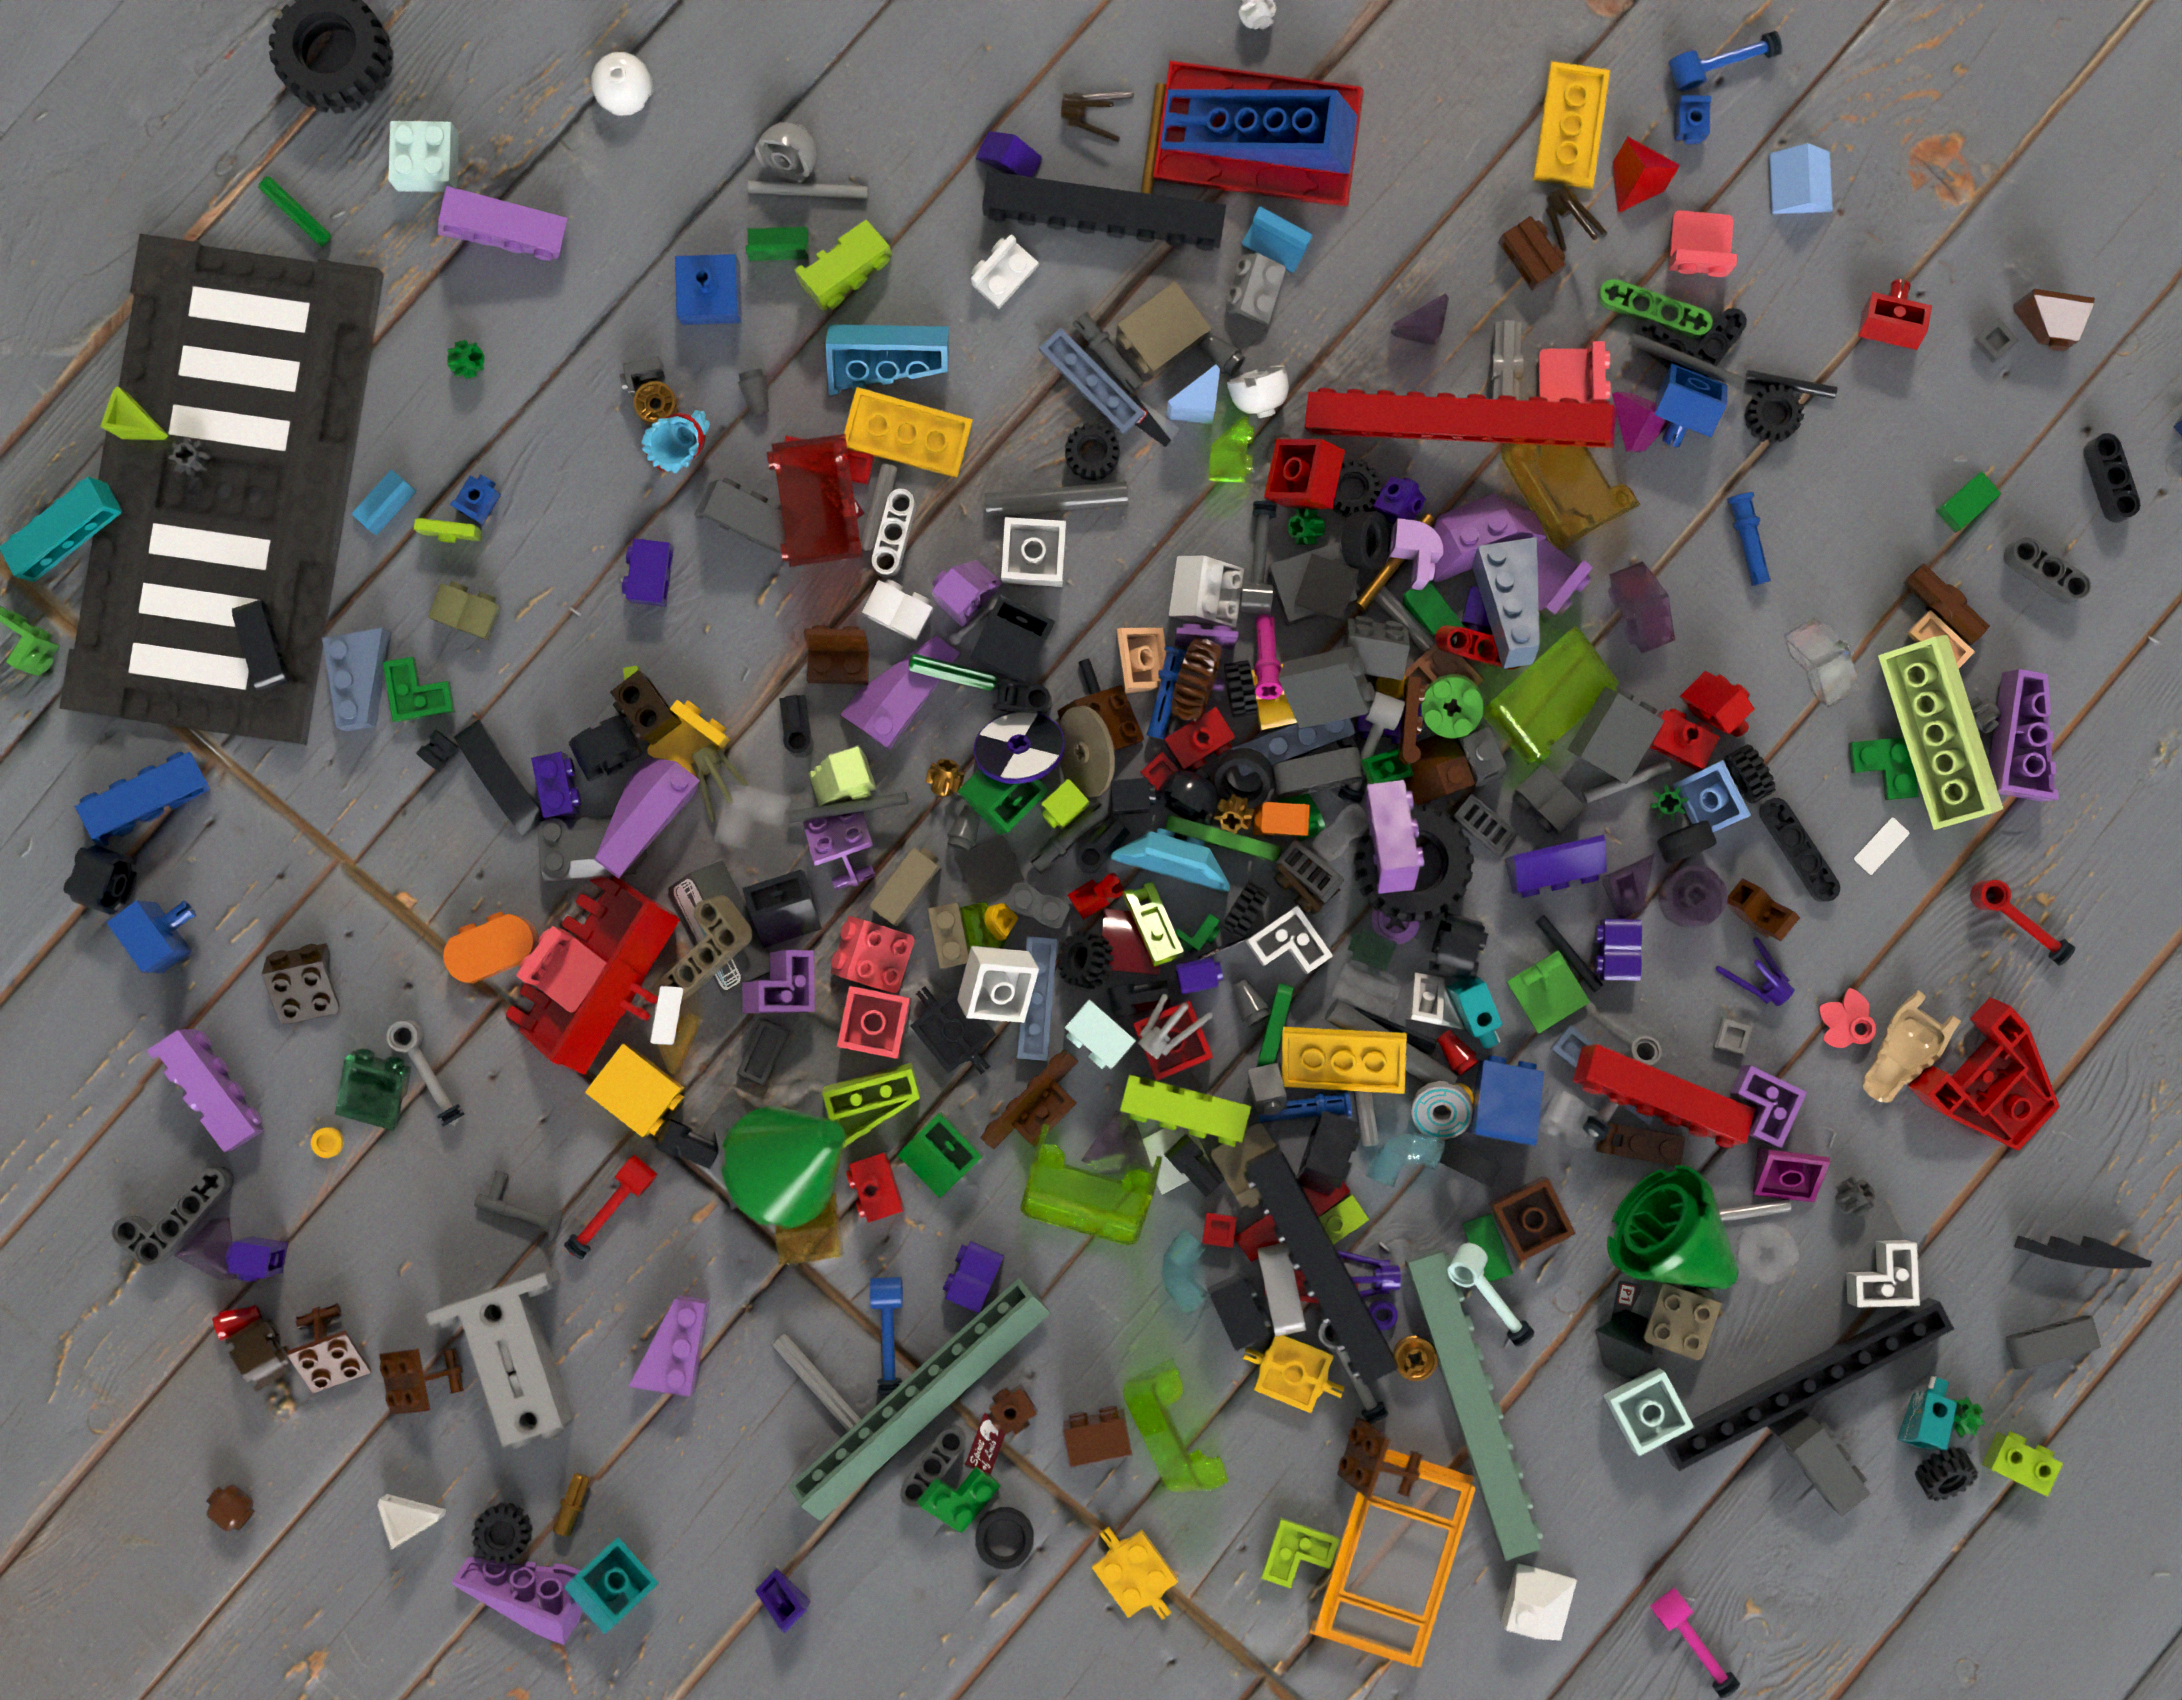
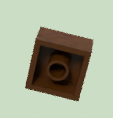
(1531, 1218)
(1096, 1436)

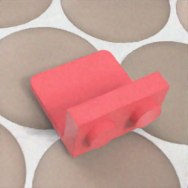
(1701, 244)
(1574, 373)
(872, 954)
(562, 968)

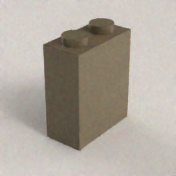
(1162, 330)
(906, 885)

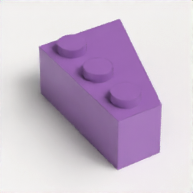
(964, 590)
(676, 1350)

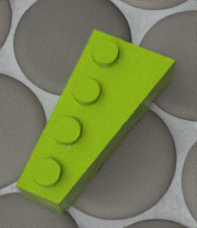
(1186, 1108)

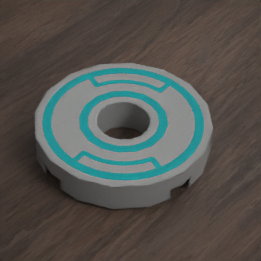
(1446, 1125)

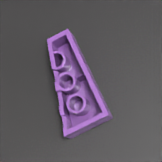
(500, 224)
(208, 1087)

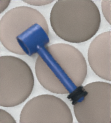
(1690, 70)
(887, 1295)

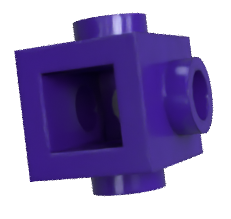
(1399, 499)

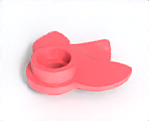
(1844, 1017)

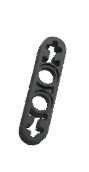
(1796, 852)

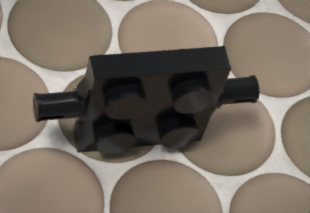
(949, 1033)

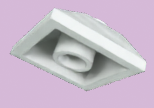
(1538, 1603)

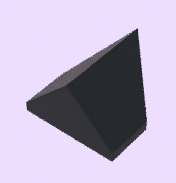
(1624, 1344)

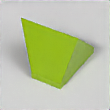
(128, 419)

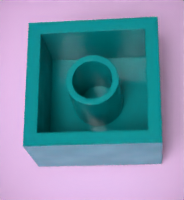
(611, 1585)

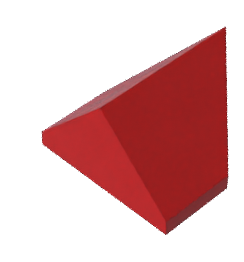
(1640, 174)

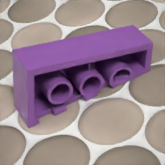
(2023, 739)

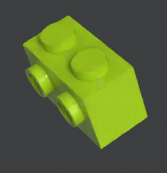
(2022, 1463)

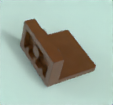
(837, 655)
(1116, 713)

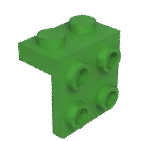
(34, 650)

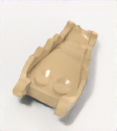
(1909, 1046)

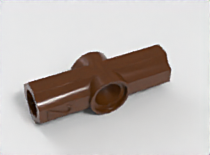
(1947, 604)

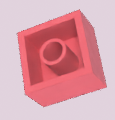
(874, 1022)

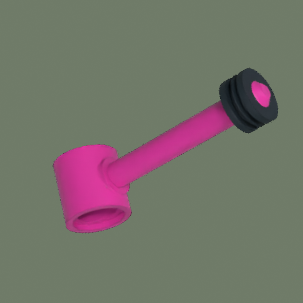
(1673, 1613)

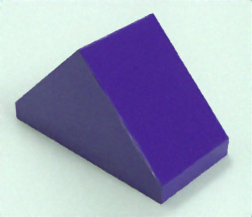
(1008, 154)
(782, 1599)

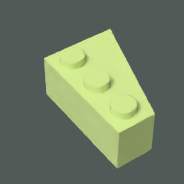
(842, 777)

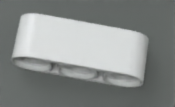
(890, 519)

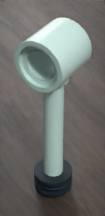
(1468, 1270)

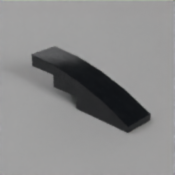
(2089, 1253)

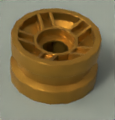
(645, 398)
(1414, 1345)

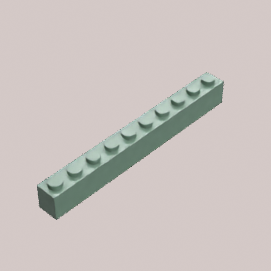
(919, 1399)
(1473, 1405)

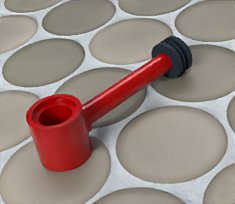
(2059, 951)
(634, 1178)

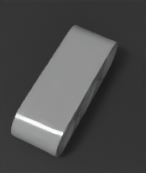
(1281, 1289)

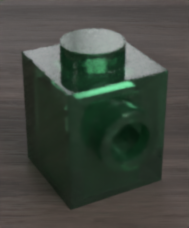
(1371, 949)

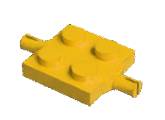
(1293, 1372)
(1135, 1573)

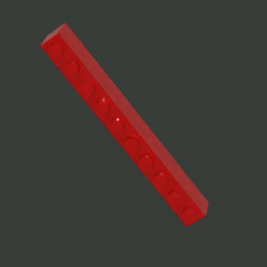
(1461, 418)

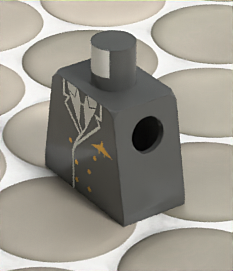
(1482, 755)

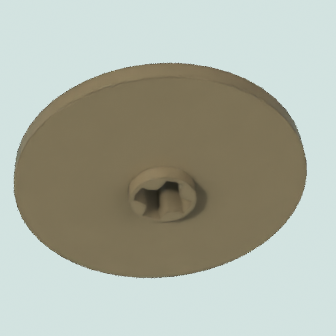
(1088, 751)

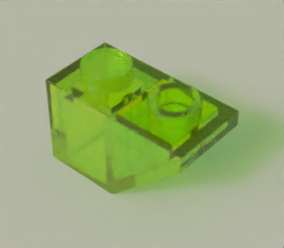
(1229, 453)

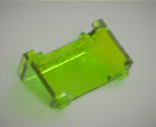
(1550, 696)
(1147, 1402)

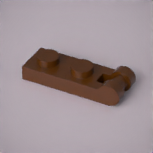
(1410, 721)
(1644, 1145)

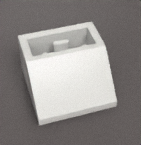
(1206, 591)

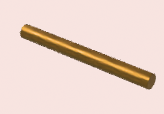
(1153, 137)
(1384, 574)

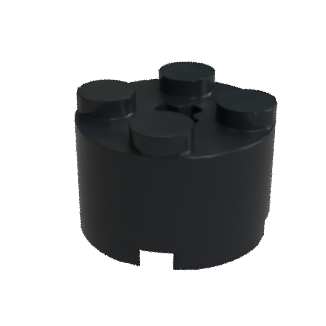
(604, 748)
(101, 879)
(1458, 946)

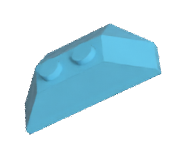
(1174, 858)

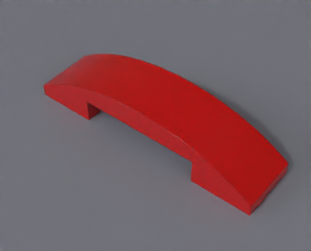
(1261, 1231)

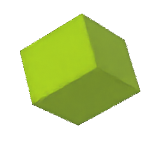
(628, 671)

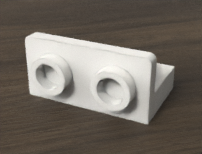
(1003, 271)

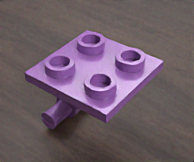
(1219, 635)
(837, 838)

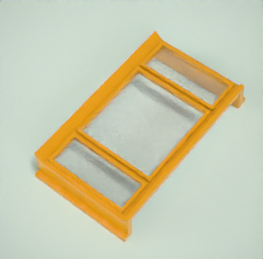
(1395, 1562)

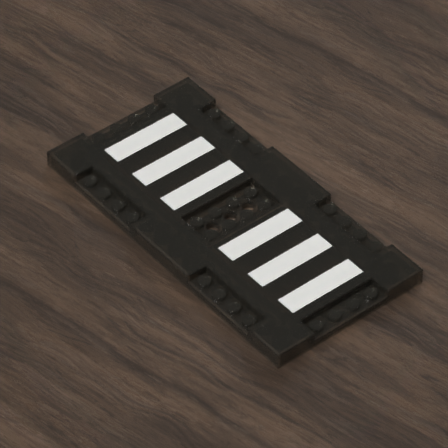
(272, 377)

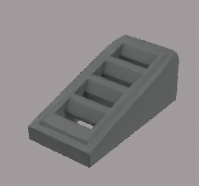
(1464, 808)
(1331, 886)

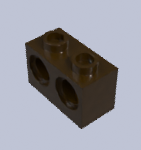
(647, 705)

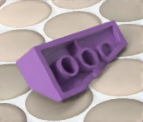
(896, 696)
(524, 1594)

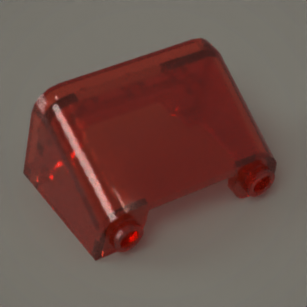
(816, 501)

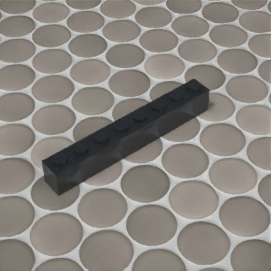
(1103, 210)
(1321, 1265)

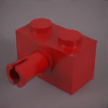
(1895, 318)
(1719, 703)
(1199, 740)
(1684, 740)
(875, 1187)

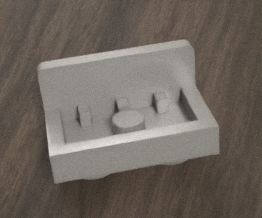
(1255, 287)

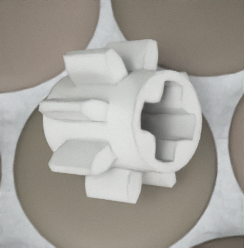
(1257, 13)

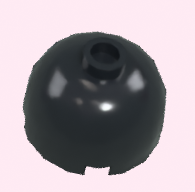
(1190, 795)

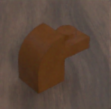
(1761, 911)

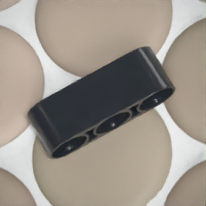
(2116, 463)
(260, 645)

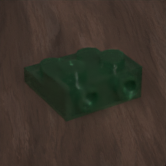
(372, 1089)

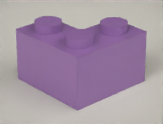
(789, 985)
(1775, 1101)

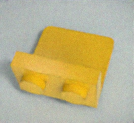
(688, 737)

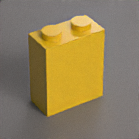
(636, 1091)

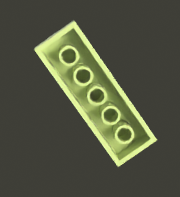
(1940, 732)

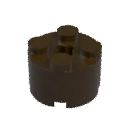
(259, 1353)

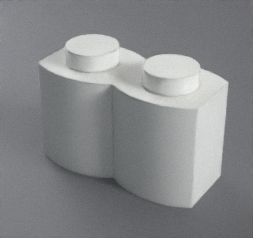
(898, 610)

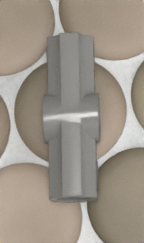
(1506, 361)

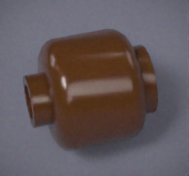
(229, 1508)

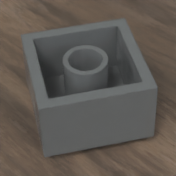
(1380, 646)

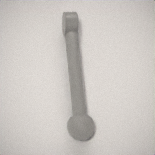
(955, 638)

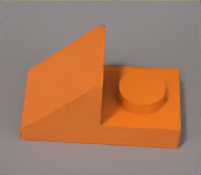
(1281, 819)

